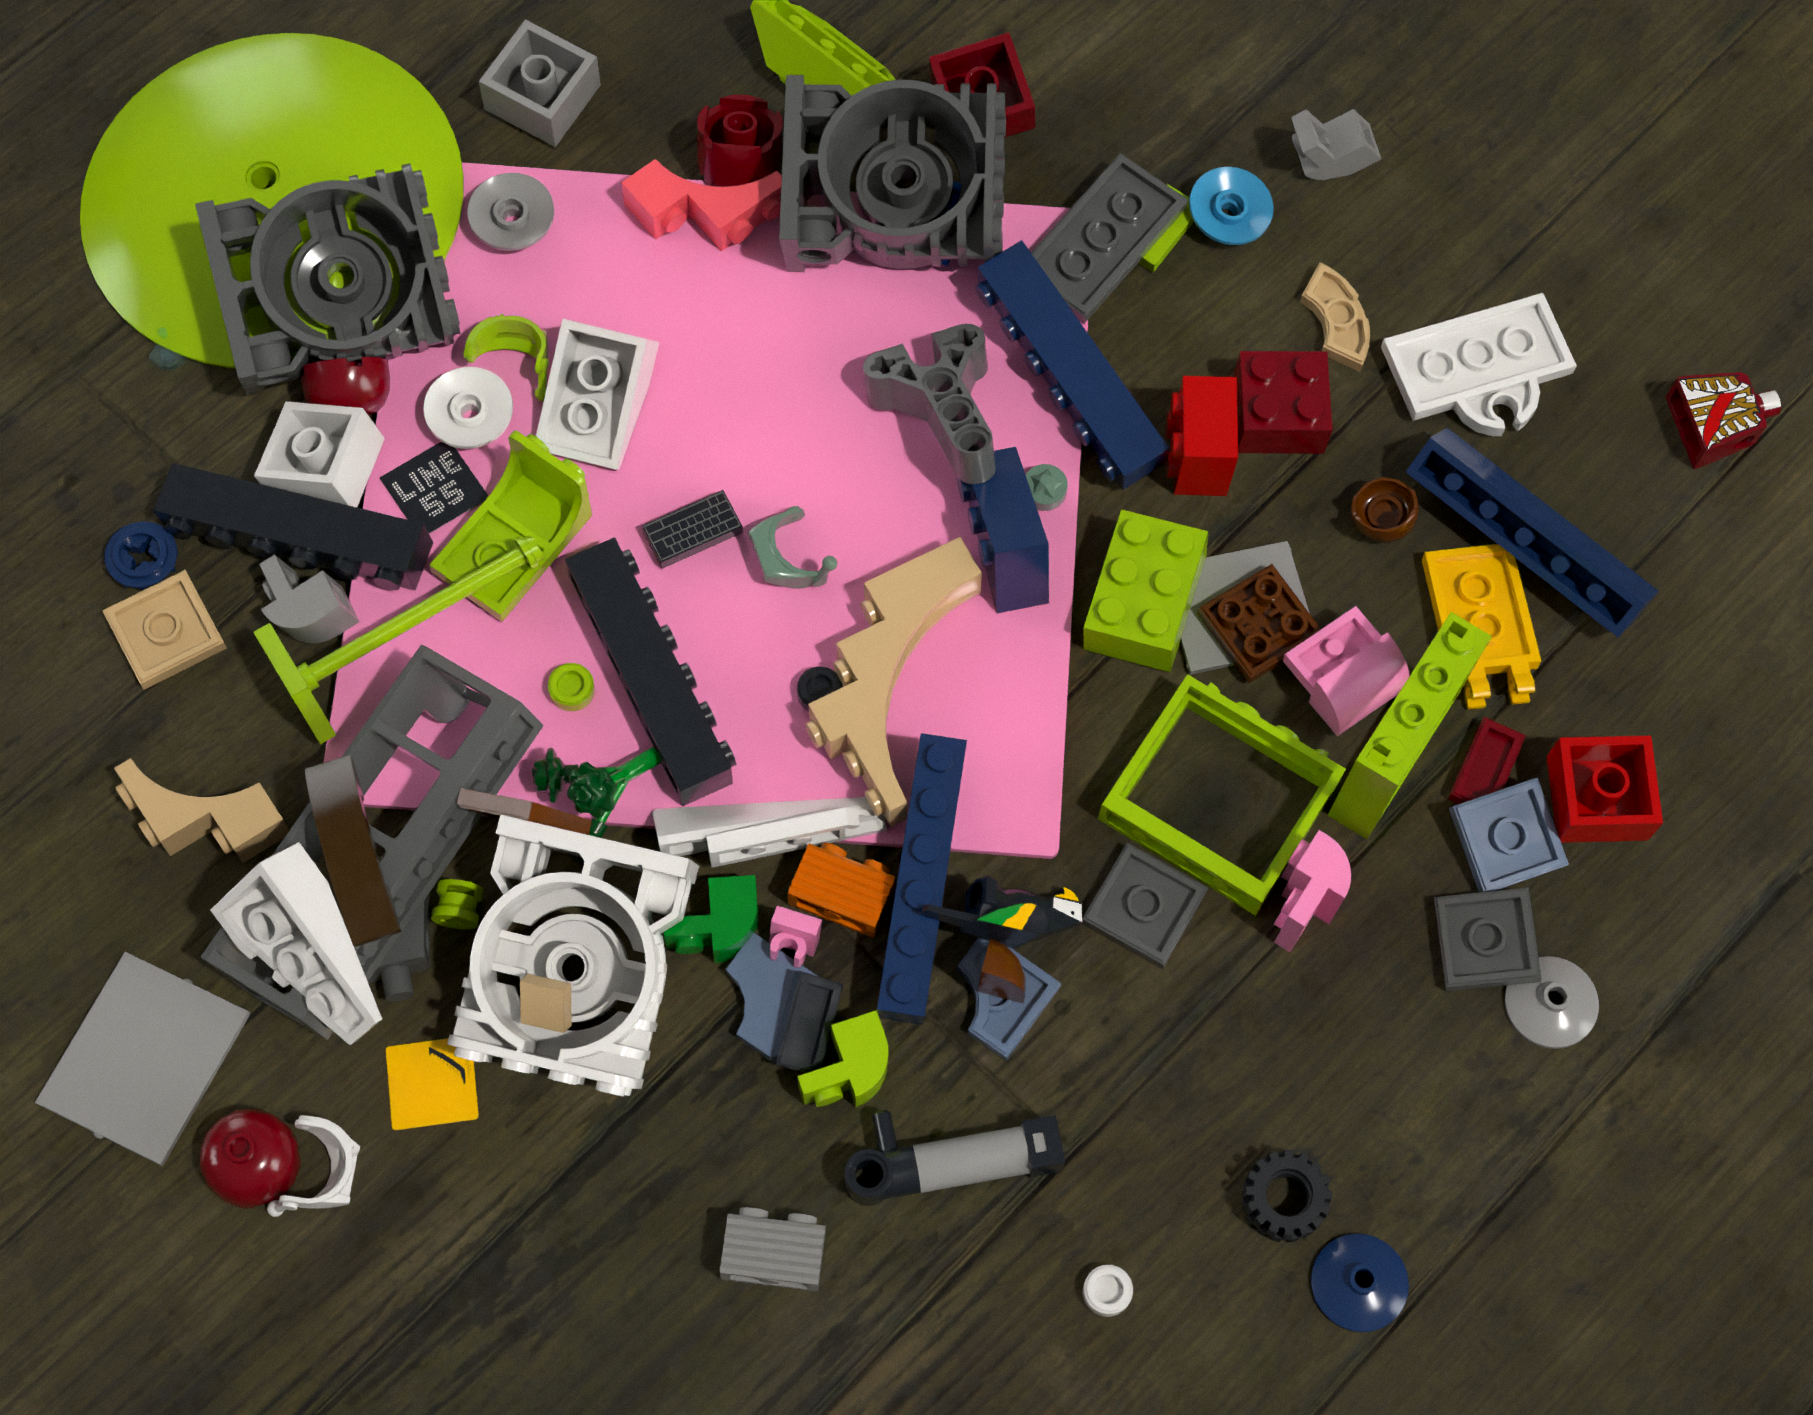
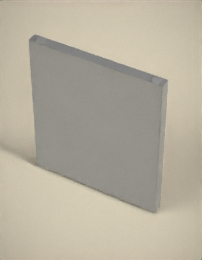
(1219, 575)

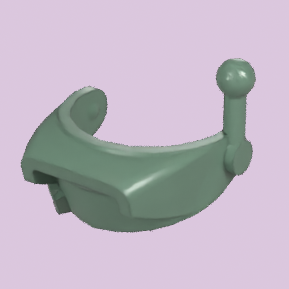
(776, 568)

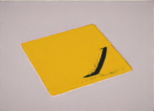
(430, 1085)

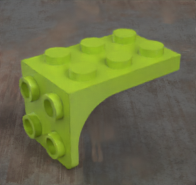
(532, 498)

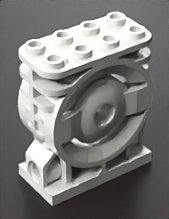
(490, 1010)

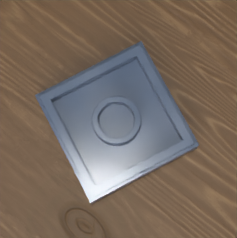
(1508, 836)

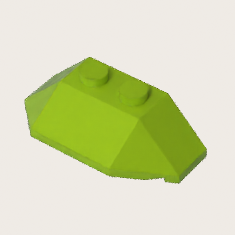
(806, 45)

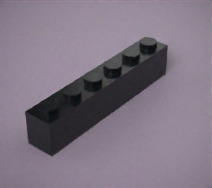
(293, 527)
(650, 671)

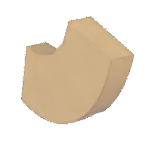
(1341, 316)

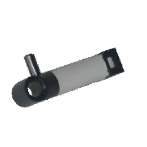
(954, 1162)

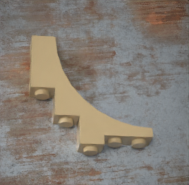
(900, 612)

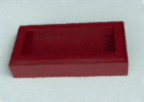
(1487, 761)

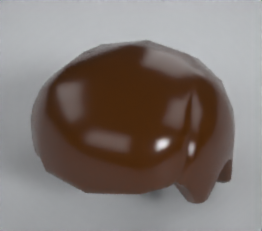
(1385, 510)

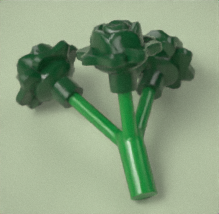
(590, 787)

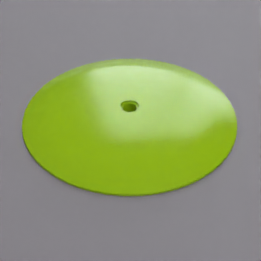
(222, 131)

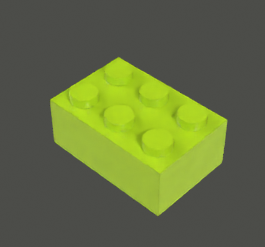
(1145, 590)

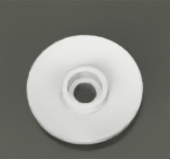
(465, 391)

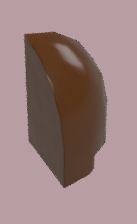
(1002, 973)

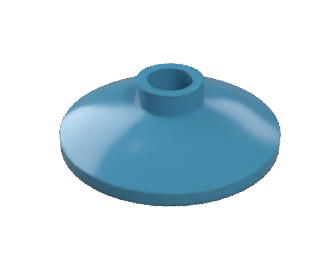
(1238, 192)

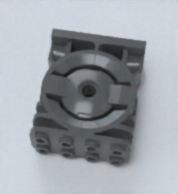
(383, 206)
(908, 223)

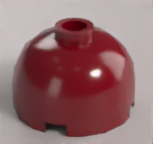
(347, 383)
(249, 1158)

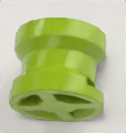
(457, 904)

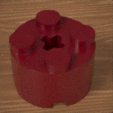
(738, 141)

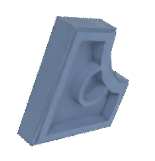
(765, 992)
(1002, 1022)

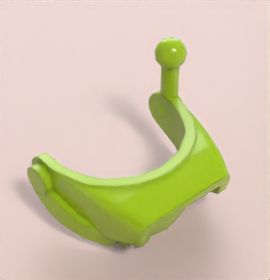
(511, 334)

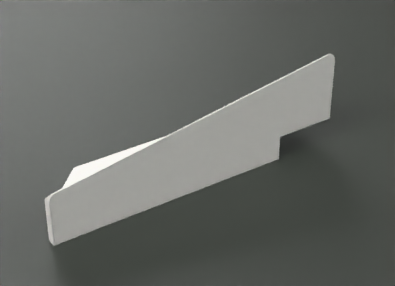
(762, 829)

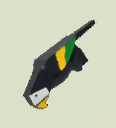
(1011, 914)

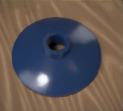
(1340, 1296)

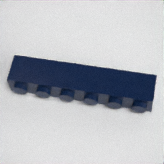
(1071, 365)
(1532, 531)
(921, 879)

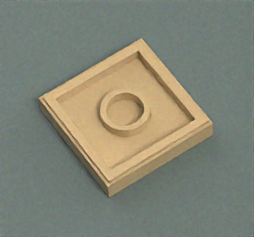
(164, 629)

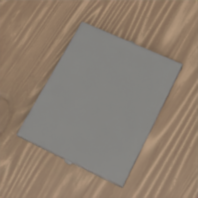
(143, 1058)

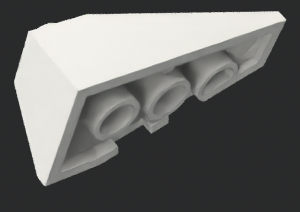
(294, 926)

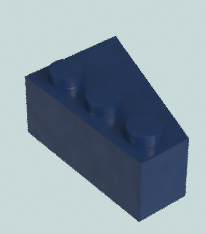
(1009, 535)

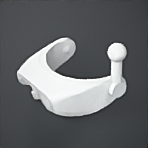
(343, 1157)

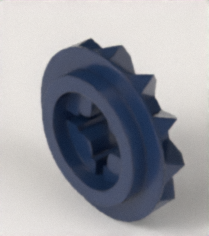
(136, 538)

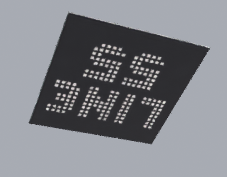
(434, 487)

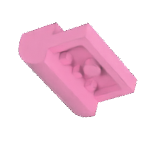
(1348, 670)
(1316, 886)

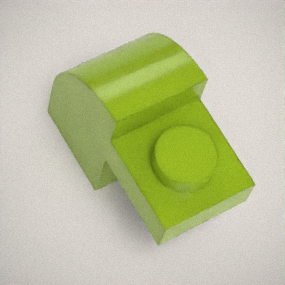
(861, 1068)

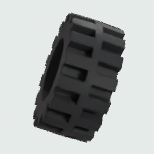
(1304, 1172)

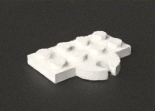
(1481, 363)

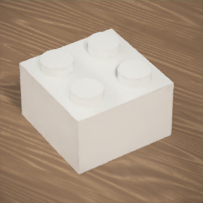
(321, 452)

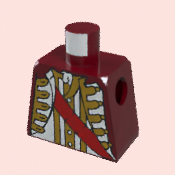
(1719, 414)

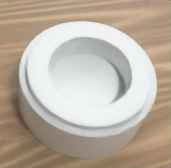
(1107, 1290)

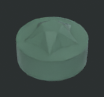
(1047, 486)

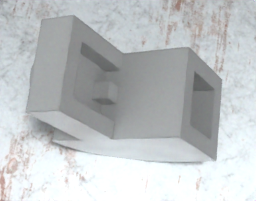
(1334, 147)
(308, 610)

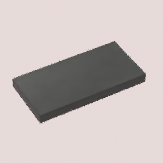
(1107, 234)

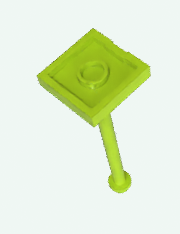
(305, 678)

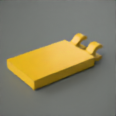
(1486, 591)

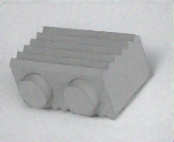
(773, 1250)

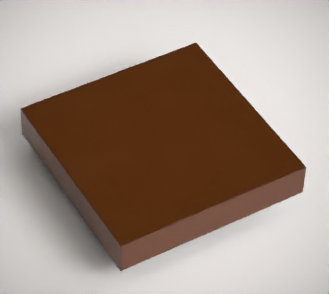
(1258, 622)

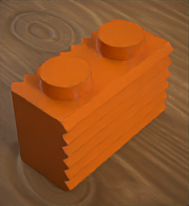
(842, 888)

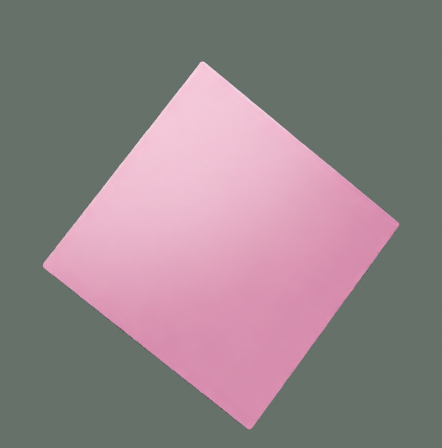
(771, 404)

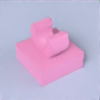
(794, 932)

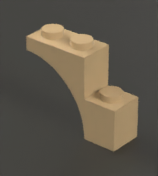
(238, 820)

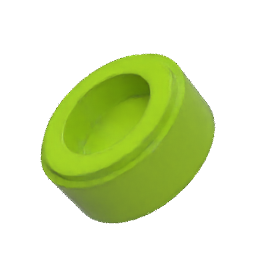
(571, 687)

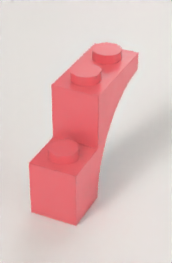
(723, 213)

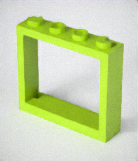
(1408, 725)
(1182, 851)

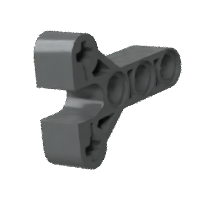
(940, 396)

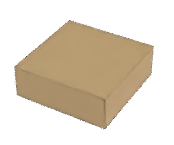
(545, 1003)

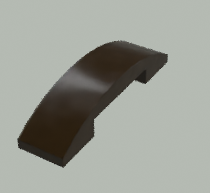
(350, 851)

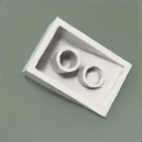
(595, 393)

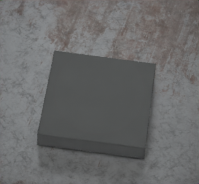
(1144, 905)
(1487, 939)

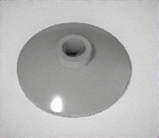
(506, 197)
(1548, 1023)

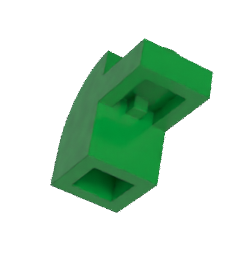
(727, 927)

